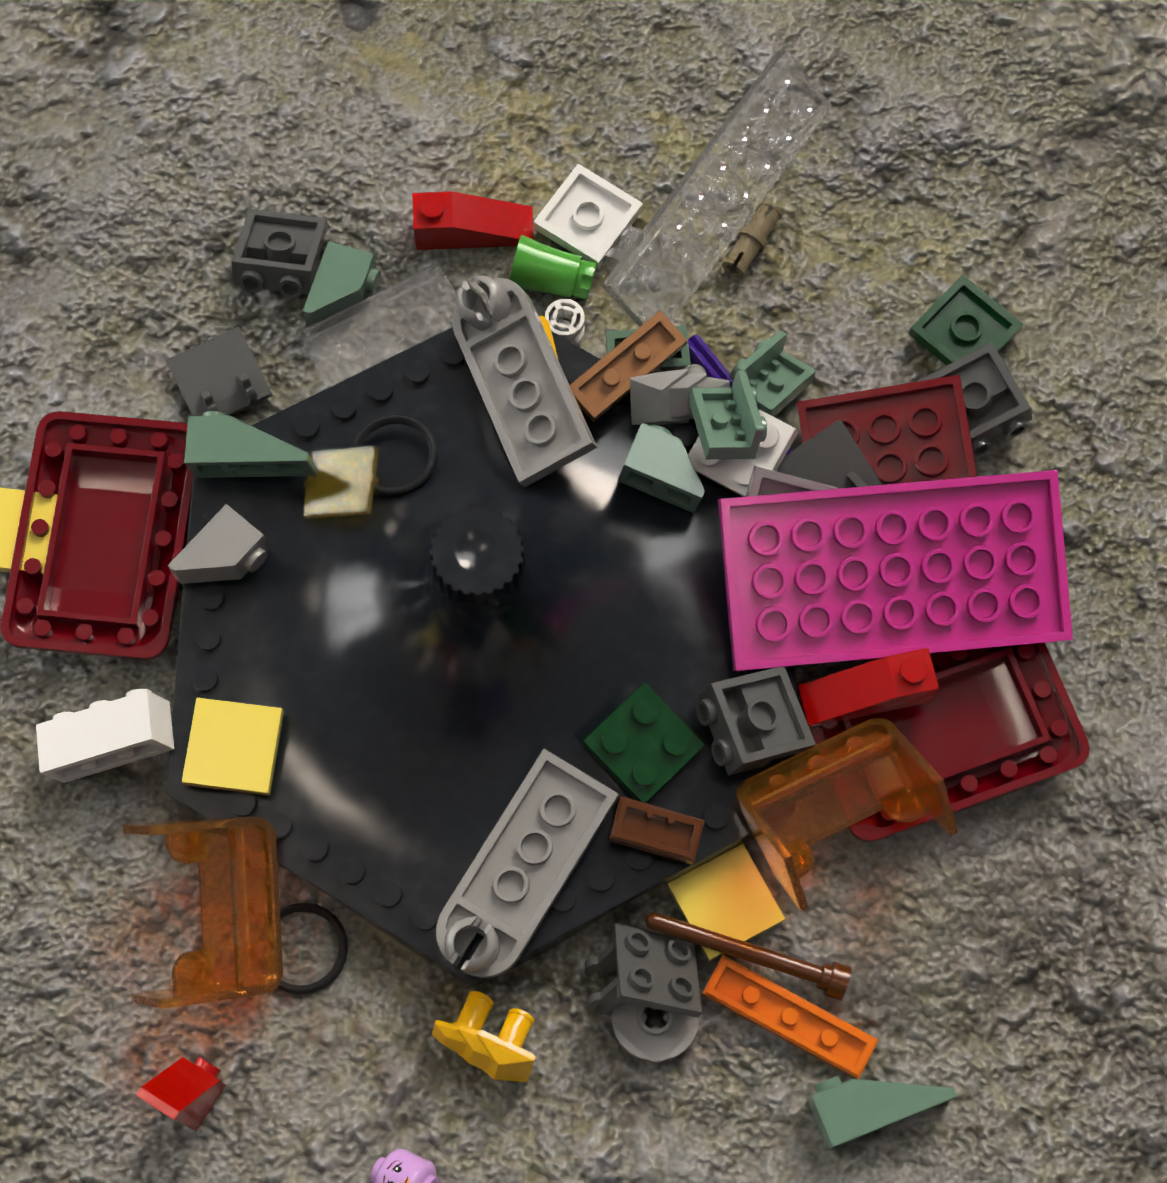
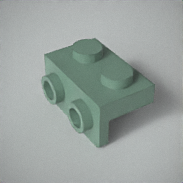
(774, 374)
(728, 420)

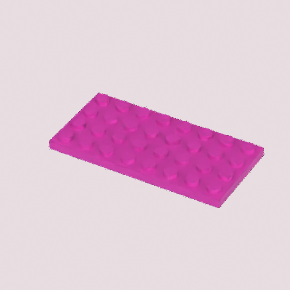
(895, 569)

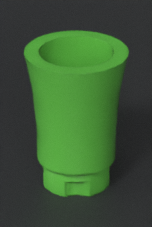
(551, 270)

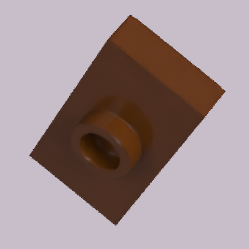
(656, 830)

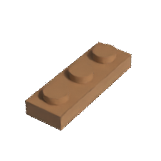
(635, 356)

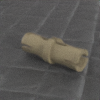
(752, 239)

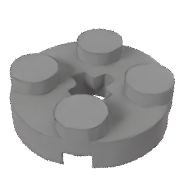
(655, 1043)

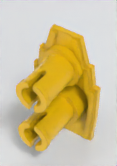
(497, 1056)

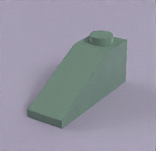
(230, 448)
(864, 1106)

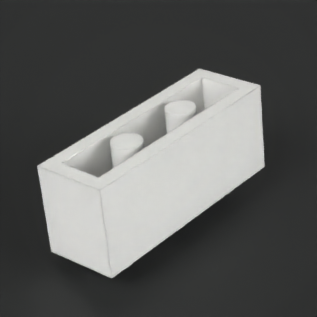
(104, 736)

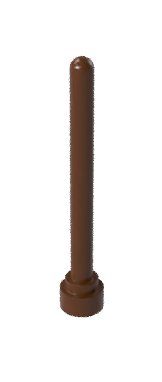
(830, 978)

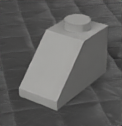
(221, 550)

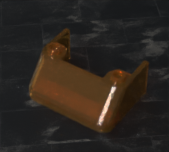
(834, 788)
(237, 909)

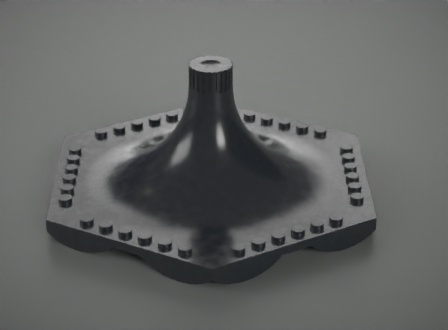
(454, 645)

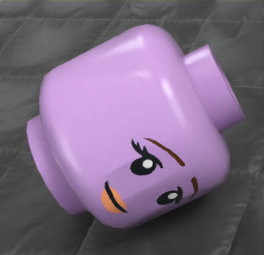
(403, 1167)

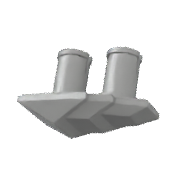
(664, 396)

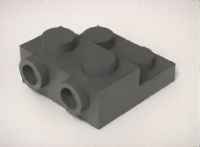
(278, 252)
(990, 397)
(753, 720)

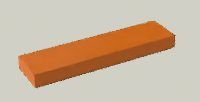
(790, 1017)

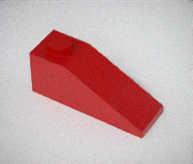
(468, 221)
(870, 688)
(184, 1091)

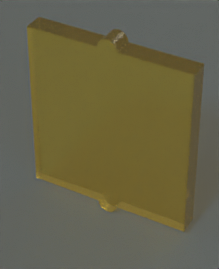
(342, 483)

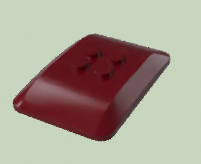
(110, 541)
(987, 732)

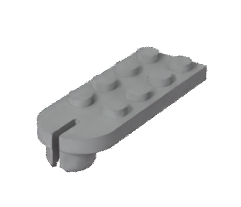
(519, 379)
(523, 866)

